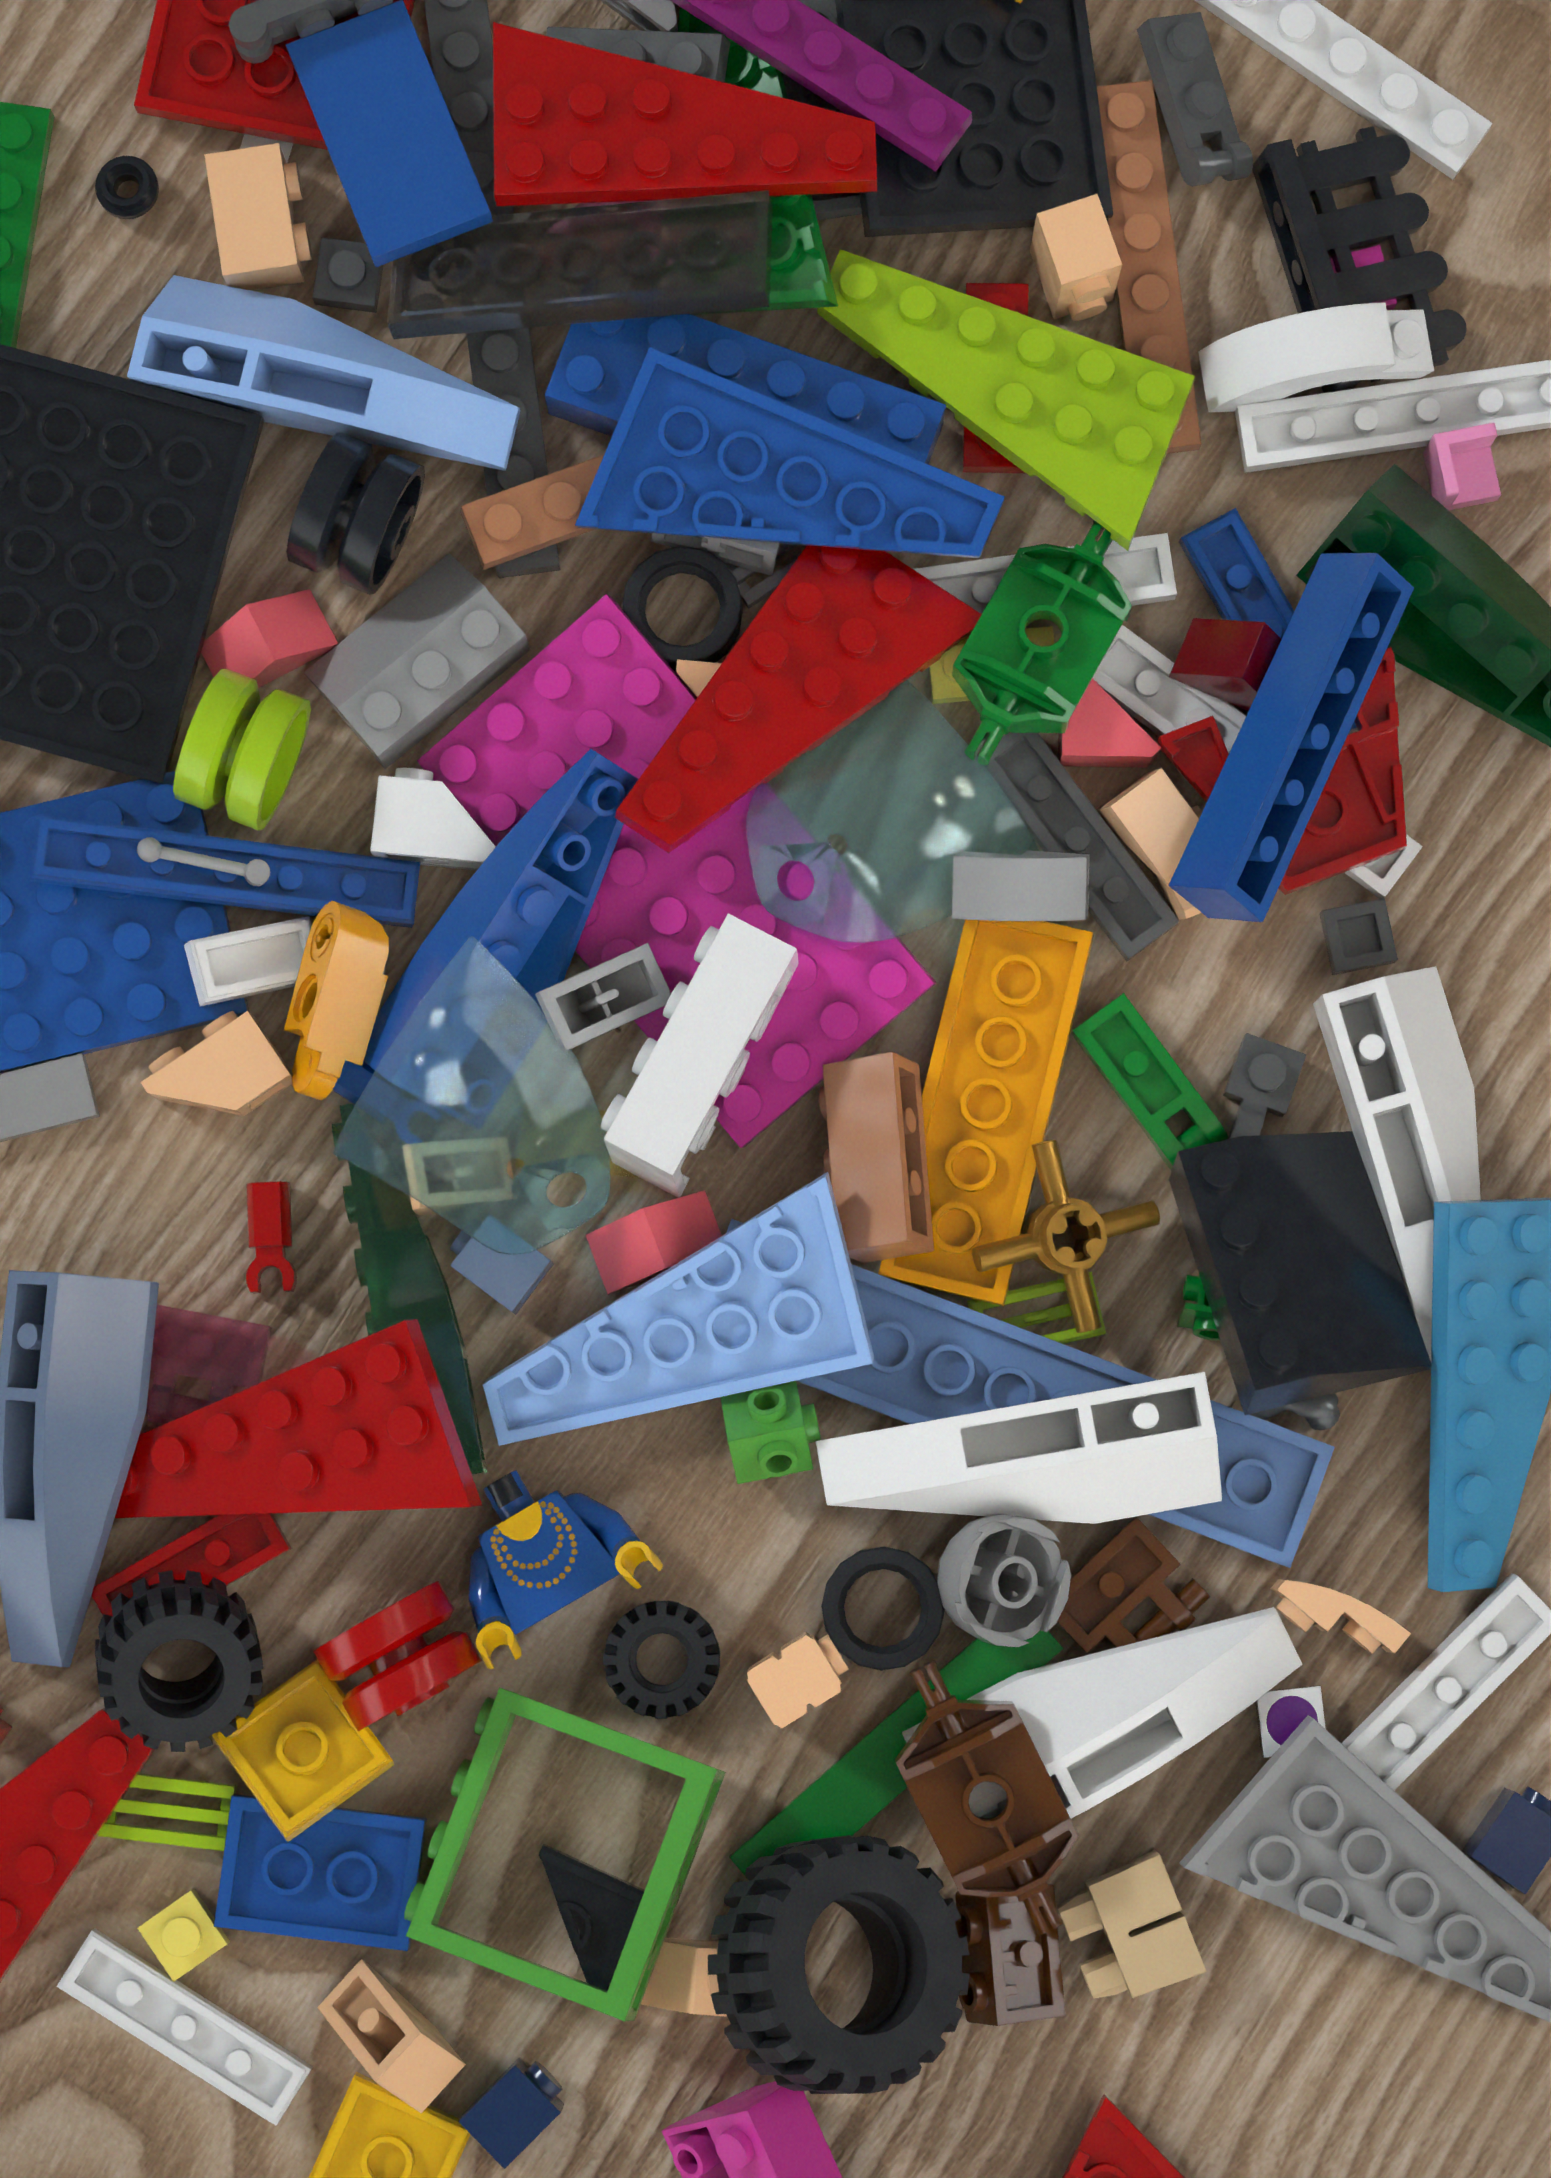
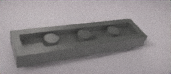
(1067, 822)

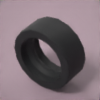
(693, 562)
(889, 1656)

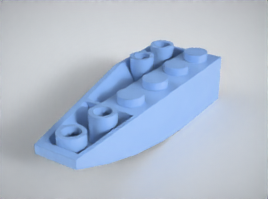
(313, 374)

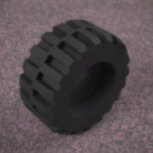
(912, 1958)

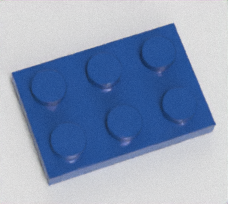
(330, 1883)

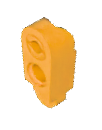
(336, 996)

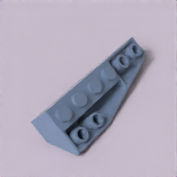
(68, 1432)

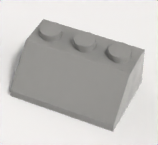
(418, 660)

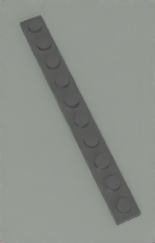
(500, 358)

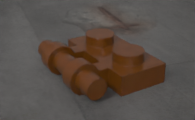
(1118, 1581)

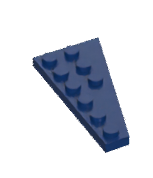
(742, 466)

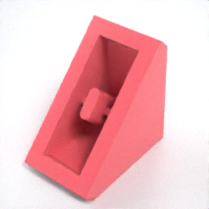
(270, 638)
(1104, 735)
(652, 1240)

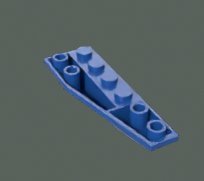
(526, 895)

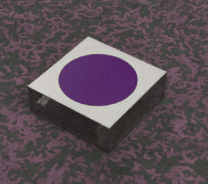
(1282, 1712)

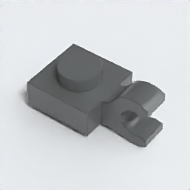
(1261, 1082)

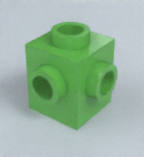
(769, 1432)

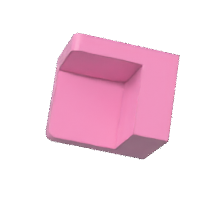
(1462, 467)

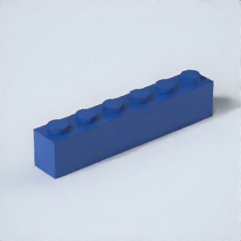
(1291, 737)

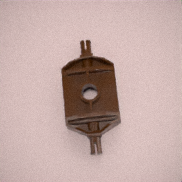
(973, 1744)

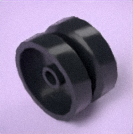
(355, 513)

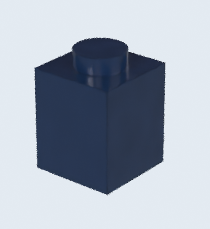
(1514, 1838)
(514, 2110)

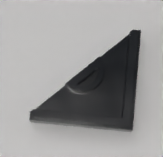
(594, 1910)

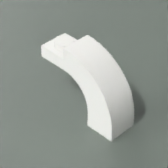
(1314, 351)

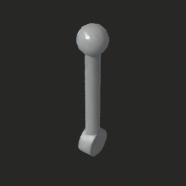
(255, 872)

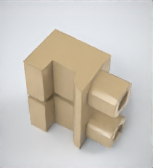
(1122, 1902)

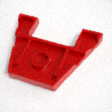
(1361, 803)

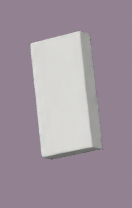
(247, 960)

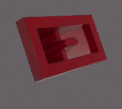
(1226, 658)

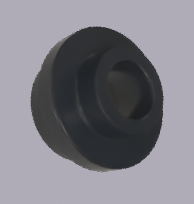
(121, 170)

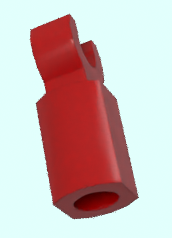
(269, 1232)

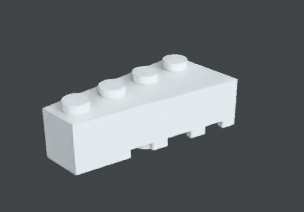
(698, 1052)

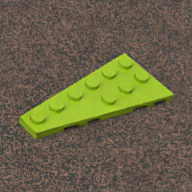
(1036, 393)

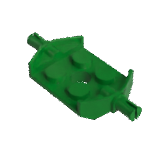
(1030, 685)

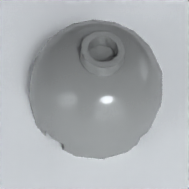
(1003, 1579)

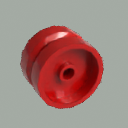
(401, 1660)

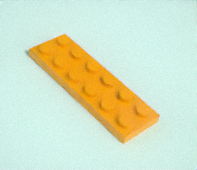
(992, 1094)

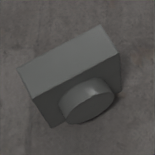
(346, 276)
(1358, 936)

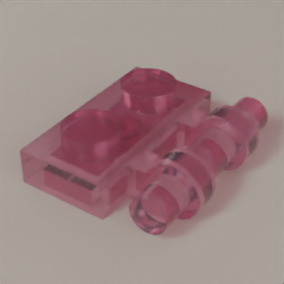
(202, 1348)

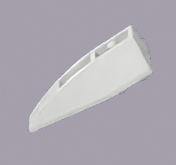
(1407, 1110)
(1041, 1460)
(1137, 1705)

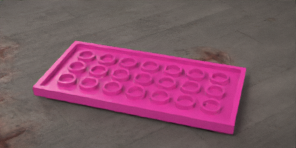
(617, 695)

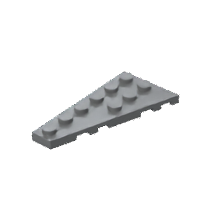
(1361, 1861)

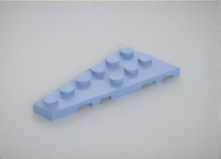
(727, 1320)

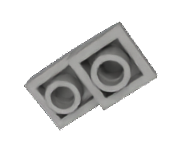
(1020, 886)

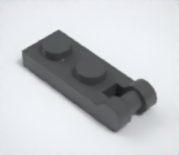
(269, 22)
(1193, 99)

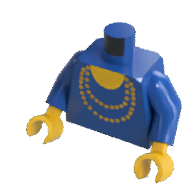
(544, 1559)

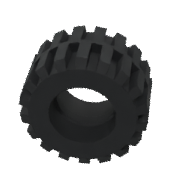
(190, 1707)

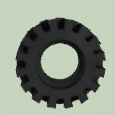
(622, 1667)

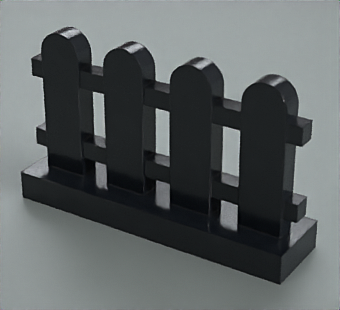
(1308, 239)

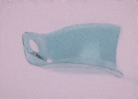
(904, 806)
(466, 1094)

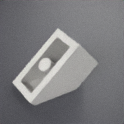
(425, 823)

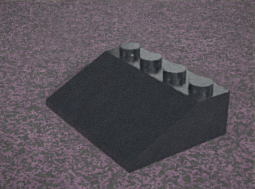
(1296, 1266)

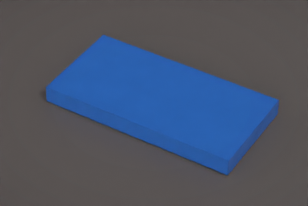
(389, 133)

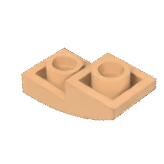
(1320, 1606)

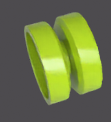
(241, 749)

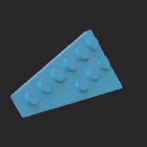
(1485, 1379)

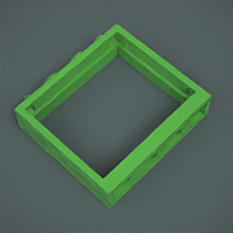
(661, 1891)

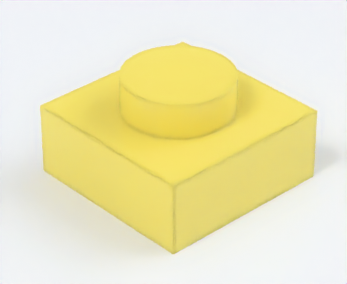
(183, 1935)

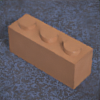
(878, 1155)

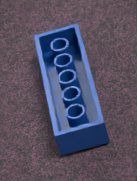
(606, 356)

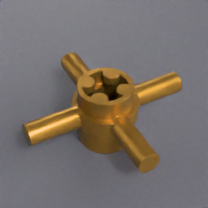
(1087, 1228)

